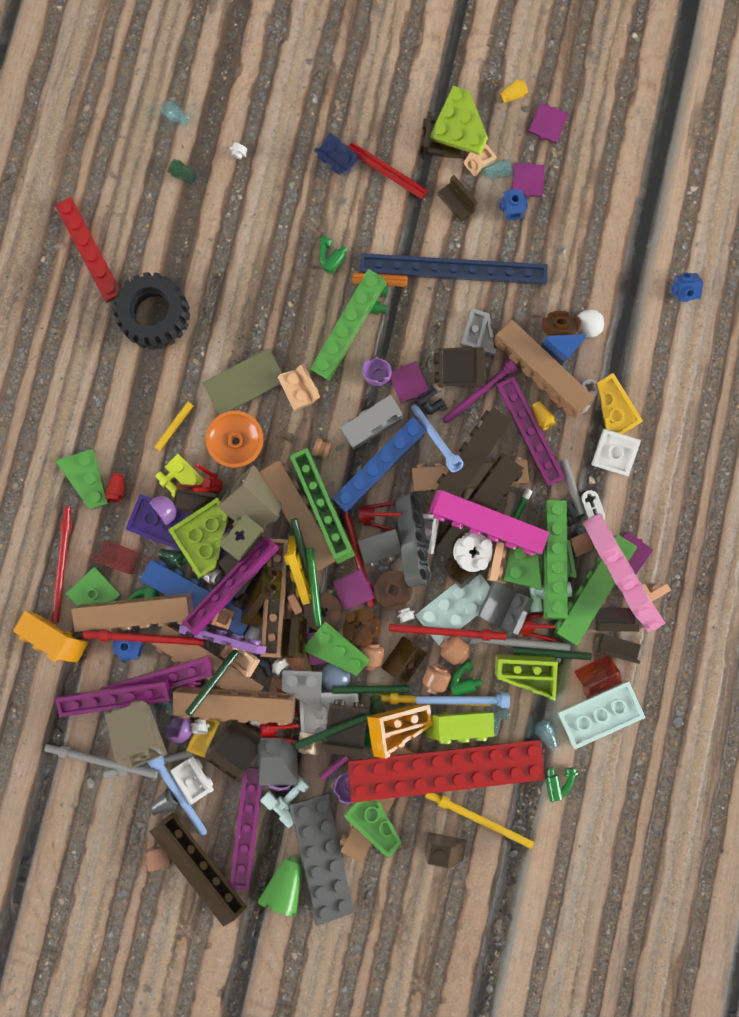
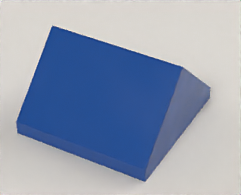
(562, 346)

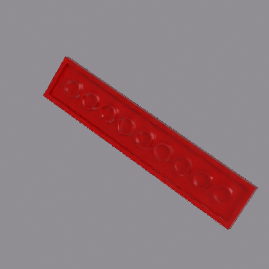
(445, 770)

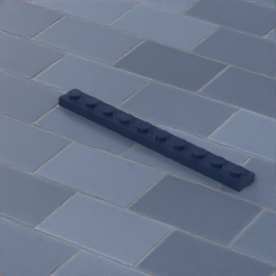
(455, 268)

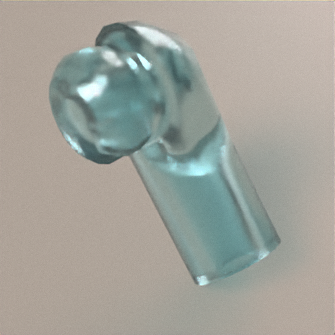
(499, 714)

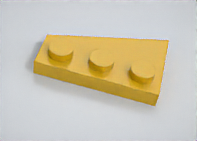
(616, 406)
(297, 575)

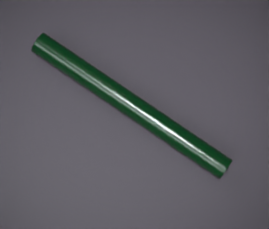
(301, 546)
(552, 653)
(212, 682)
(370, 689)
(331, 731)

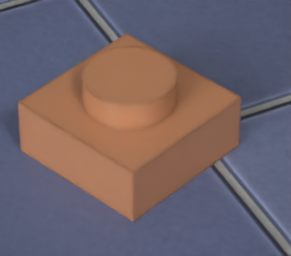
(293, 604)

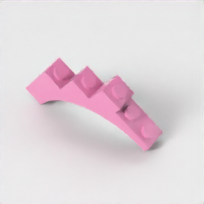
(623, 573)

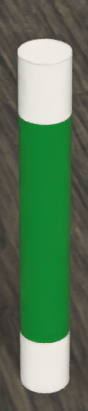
(522, 503)

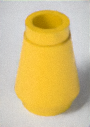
(514, 91)
(543, 416)

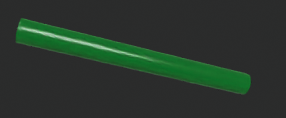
(314, 586)

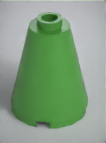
(284, 888)

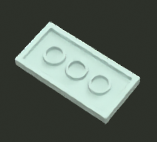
(454, 606)
(601, 715)

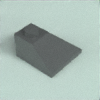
(277, 762)

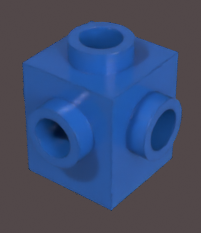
(513, 204)
(687, 287)
(132, 652)

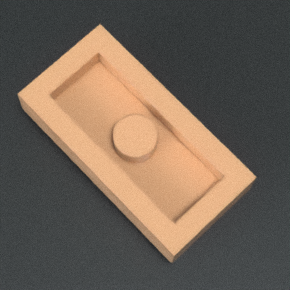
(245, 661)

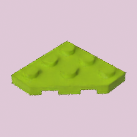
(460, 123)
(200, 537)

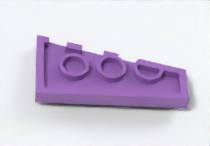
(220, 637)

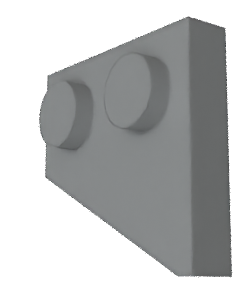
(478, 331)
(305, 686)

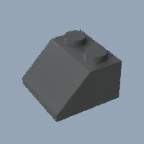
(380, 547)

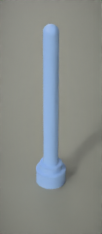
(453, 461)
(501, 700)
(158, 764)

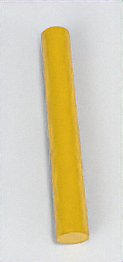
(173, 426)

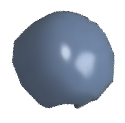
(334, 676)

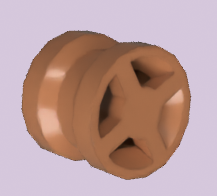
(322, 448)

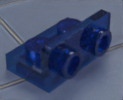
(337, 154)

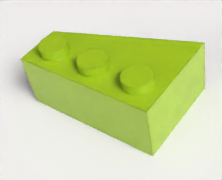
(528, 672)
(461, 726)

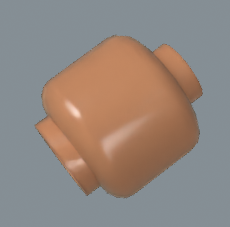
(454, 650)
(375, 653)
(436, 678)

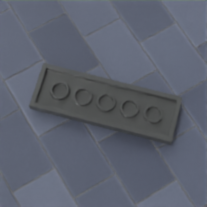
(321, 859)

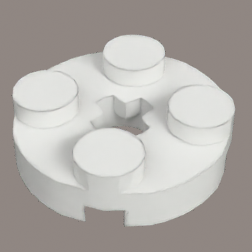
(480, 559)

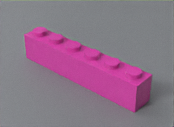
(489, 522)

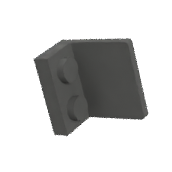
(505, 608)

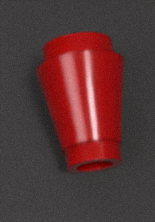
(115, 488)

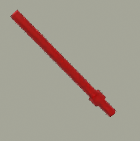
(65, 526)
(353, 541)
(485, 634)
(105, 635)

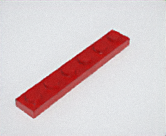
(88, 249)

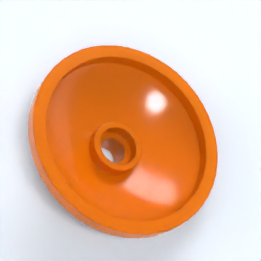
(229, 427)

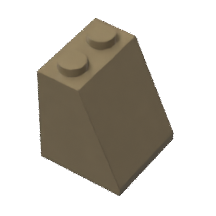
(251, 497)
(134, 735)

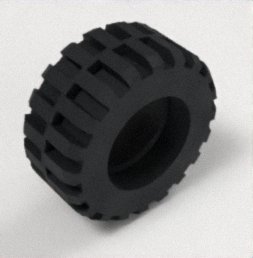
(141, 289)

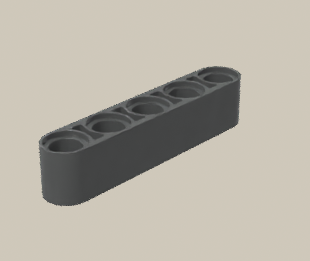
(413, 540)

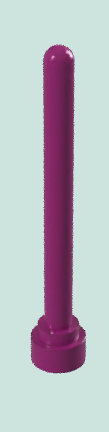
(508, 368)

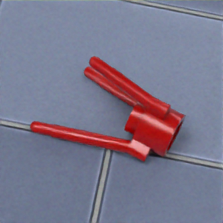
(209, 484)
(368, 514)
(529, 627)
(271, 728)

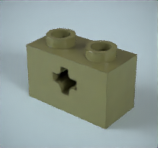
(240, 548)

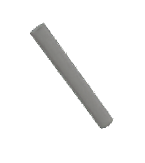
(572, 487)

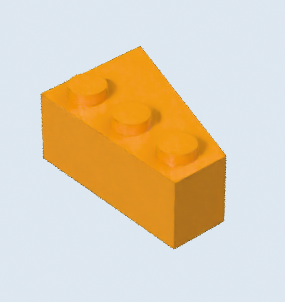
(49, 638)
(396, 727)

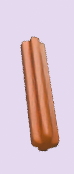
(391, 280)

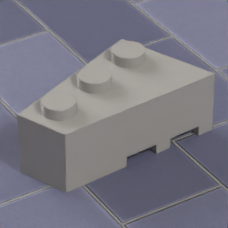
(372, 422)

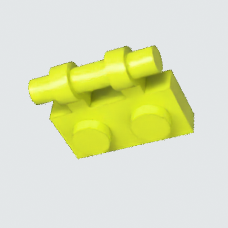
(181, 471)

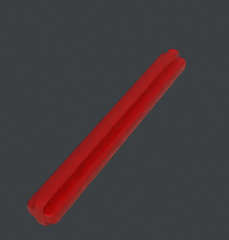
(389, 171)

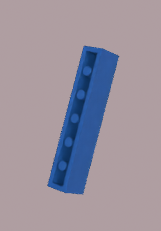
(379, 466)
(173, 582)

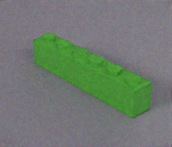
(348, 325)
(322, 506)
(555, 560)
(590, 597)

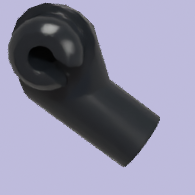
(571, 513)
(265, 665)

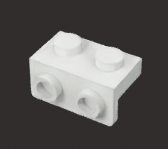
(192, 780)

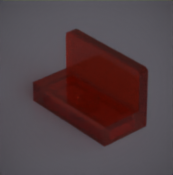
(117, 557)
(598, 676)

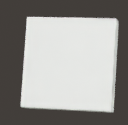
(615, 452)

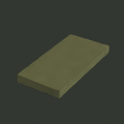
(243, 382)

